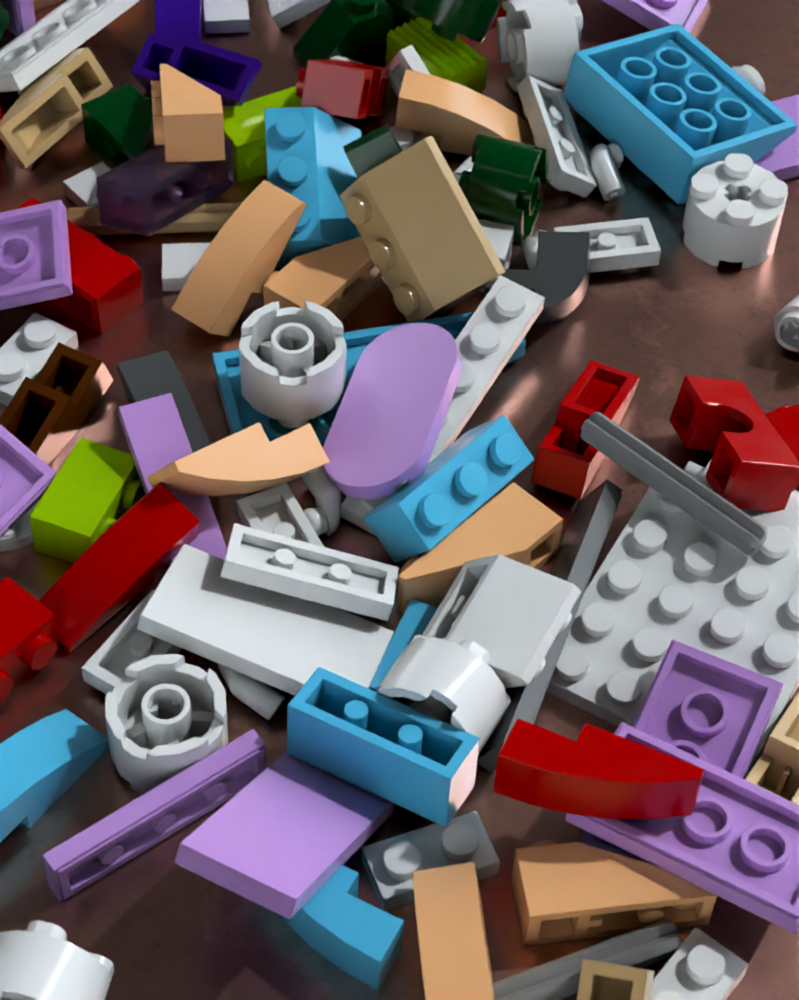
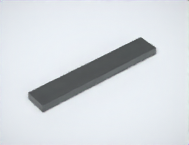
(573, 564)

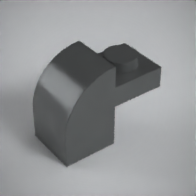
(559, 273)

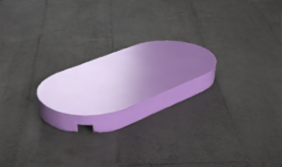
(392, 410)

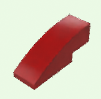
(563, 457)
(119, 565)
(594, 775)

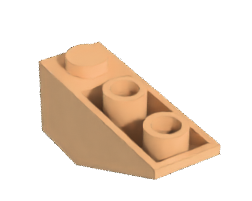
(186, 118)
(504, 525)

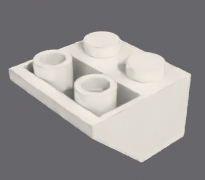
(508, 613)

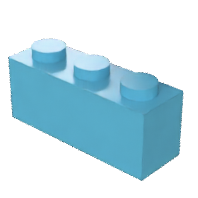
(449, 489)
(382, 746)

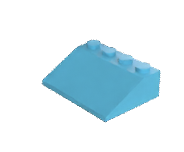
(672, 105)

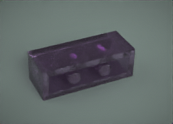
(152, 194)

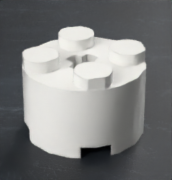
(539, 39)
(734, 212)
(292, 362)
(448, 684)
(164, 719)
(47, 967)

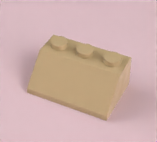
(421, 232)

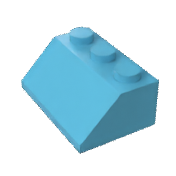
(310, 163)

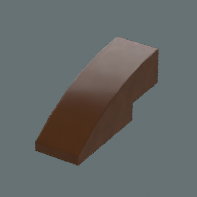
(57, 403)

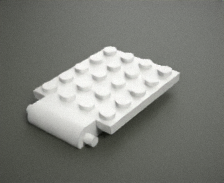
(690, 586)

